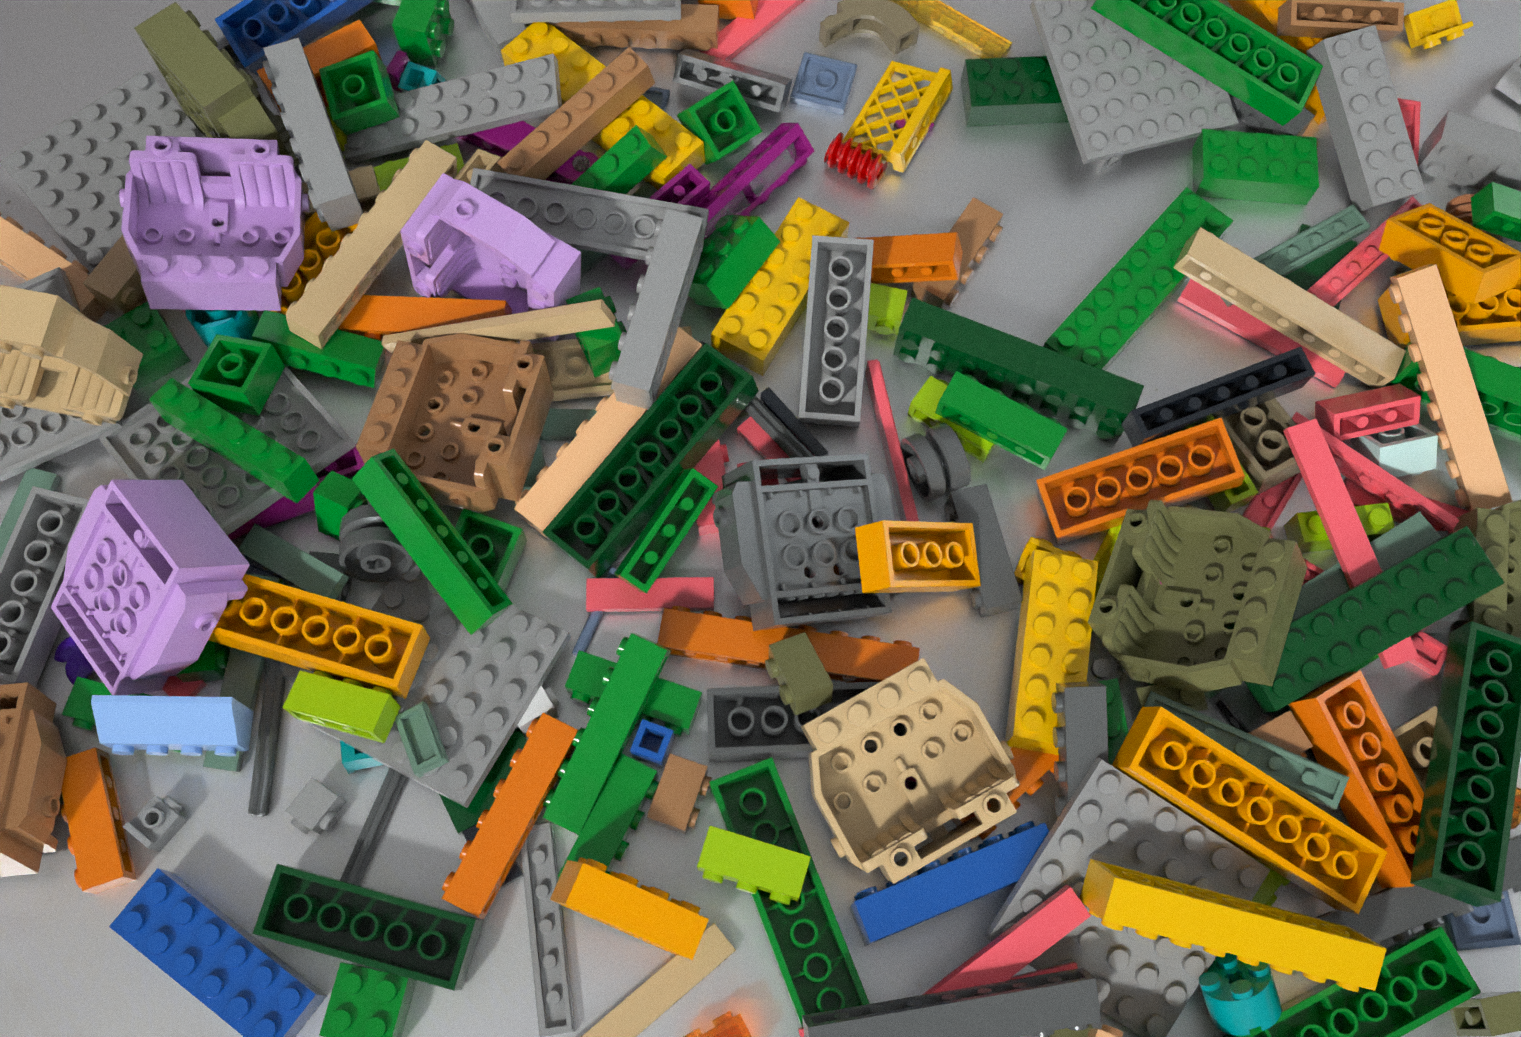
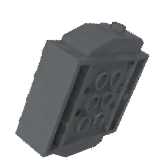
(771, 538)

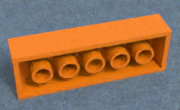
(1166, 469)
(1382, 791)

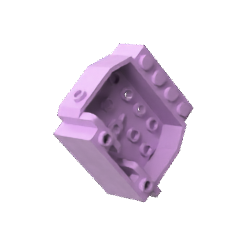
(187, 189)
(486, 251)
(146, 582)

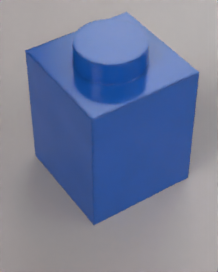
(652, 743)

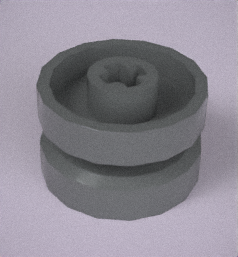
(935, 461)
(370, 548)

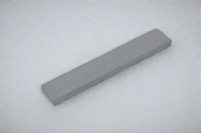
(547, 933)

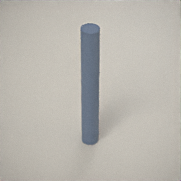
(591, 625)

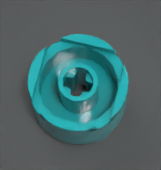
(223, 322)
(1240, 995)

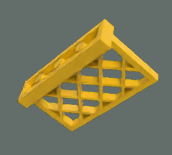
(919, 118)

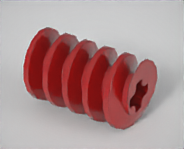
(855, 162)

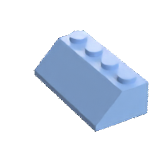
(172, 724)

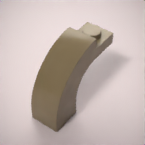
(876, 17)

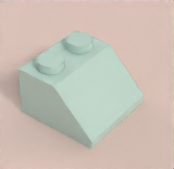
(1400, 450)

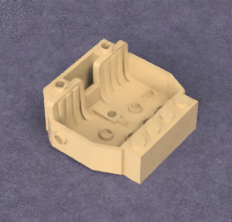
(62, 359)
(945, 750)

